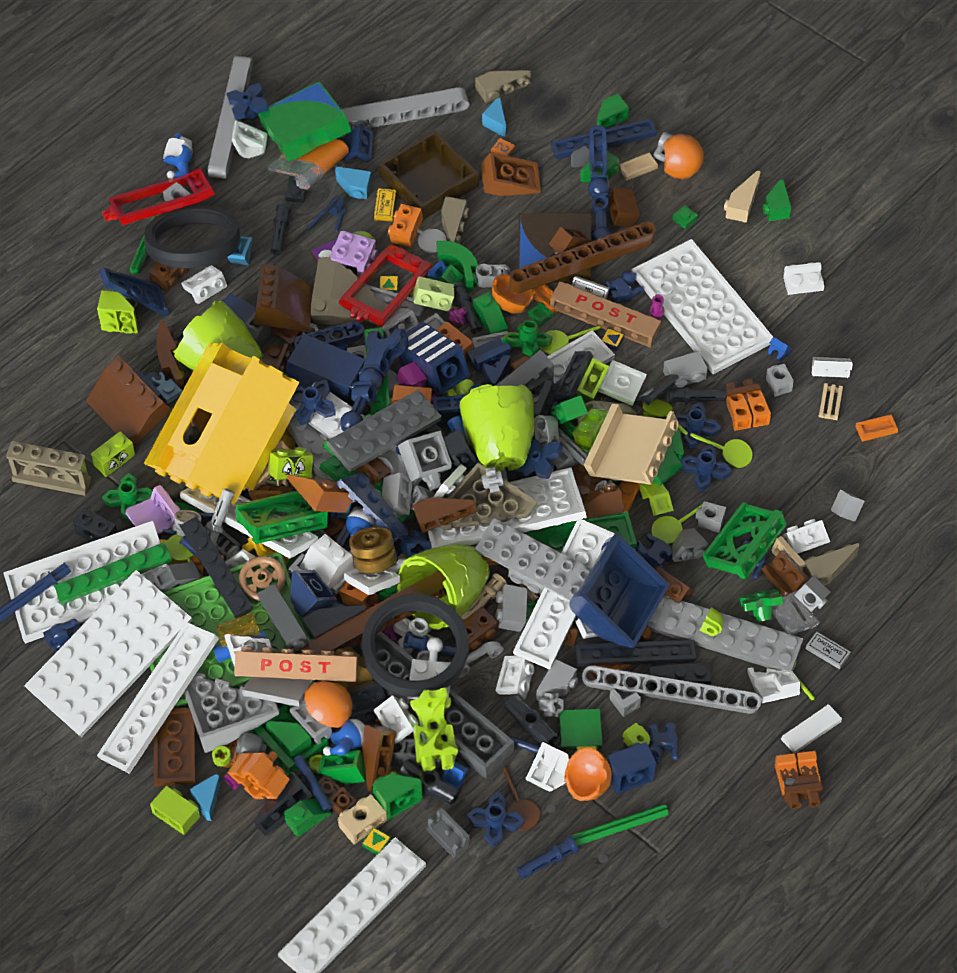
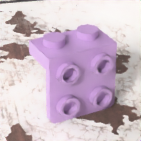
(354, 251)
(157, 509)

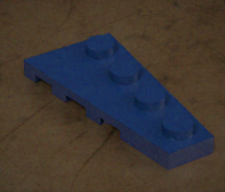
(136, 289)
(374, 506)

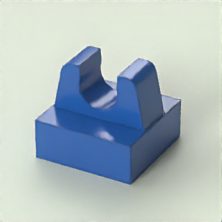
(779, 346)
(456, 775)

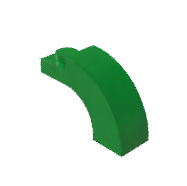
(460, 258)

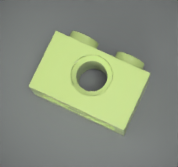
(433, 293)

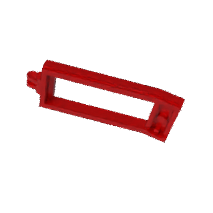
(195, 179)
(398, 257)

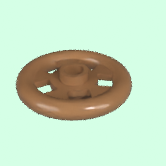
(264, 561)

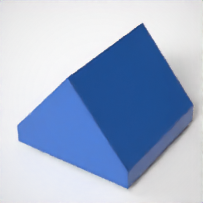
(435, 272)

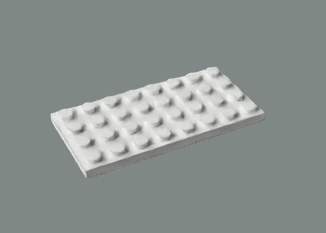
(703, 306)
(557, 500)
(46, 609)
(108, 653)

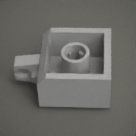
(426, 458)

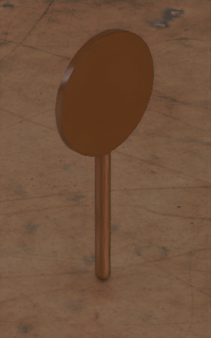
(525, 808)

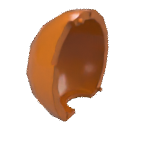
(682, 156)
(508, 300)
(329, 703)
(587, 774)

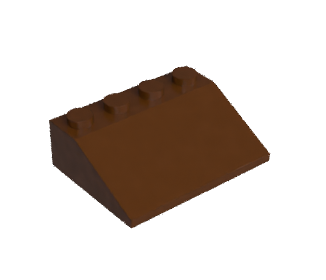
(283, 299)
(127, 401)

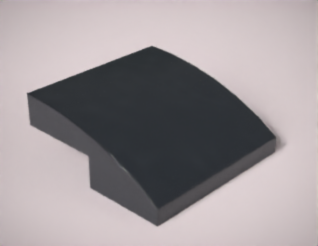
(657, 390)
(364, 700)

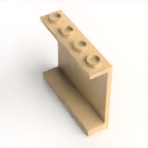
(630, 446)

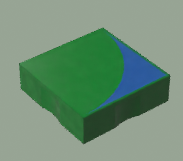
(304, 121)

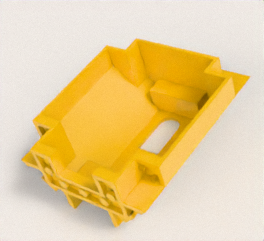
(246, 423)

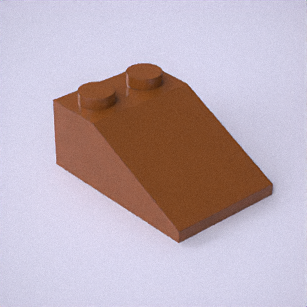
(509, 175)
(321, 493)

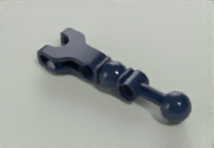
(599, 186)
(376, 365)

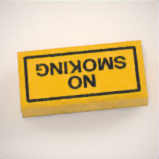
(385, 205)

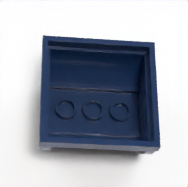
(619, 594)

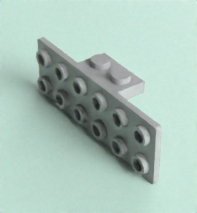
(531, 561)

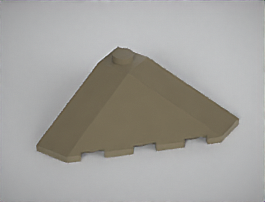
(330, 285)
(498, 505)

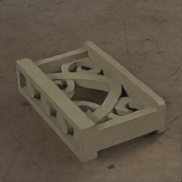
(68, 476)

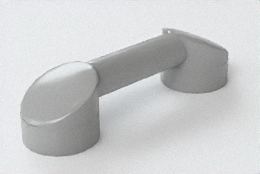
(492, 648)

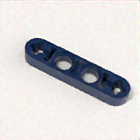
(328, 333)

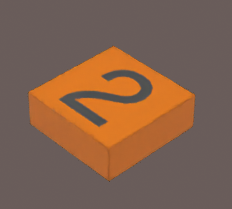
(503, 147)

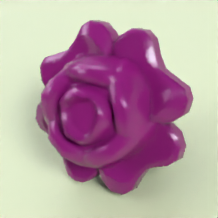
(458, 316)

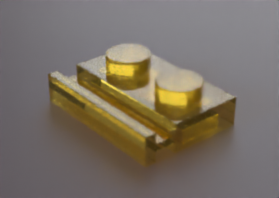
(240, 626)

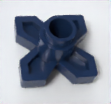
(247, 104)
(312, 401)
(697, 424)
(540, 459)
(705, 467)
(495, 819)

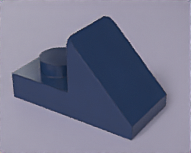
(496, 374)

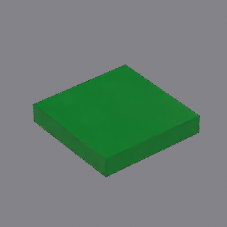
(580, 728)

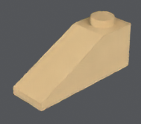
(742, 198)

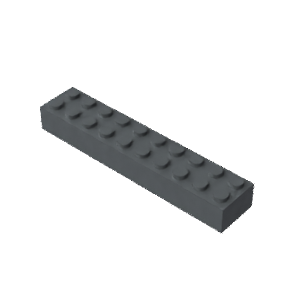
(477, 739)

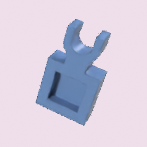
(168, 389)

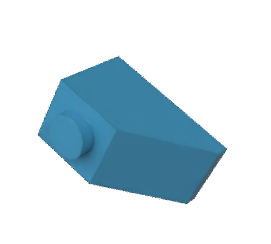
(354, 182)

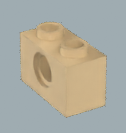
(358, 829)

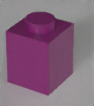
(411, 376)

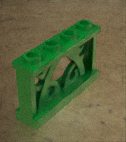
(257, 521)
(740, 524)
(283, 759)

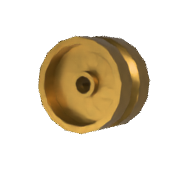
(373, 550)

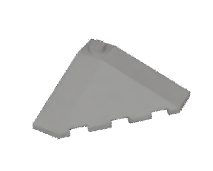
(223, 711)

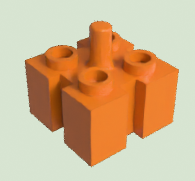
(259, 775)

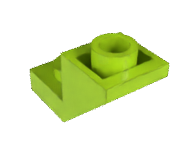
(658, 497)

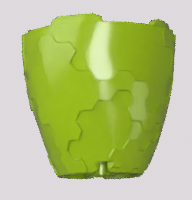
(215, 326)
(499, 424)
(464, 572)

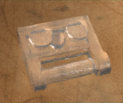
(789, 617)

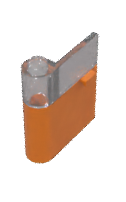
(313, 165)

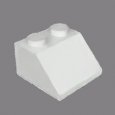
(328, 560)

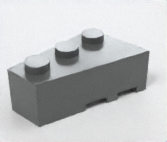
(531, 373)

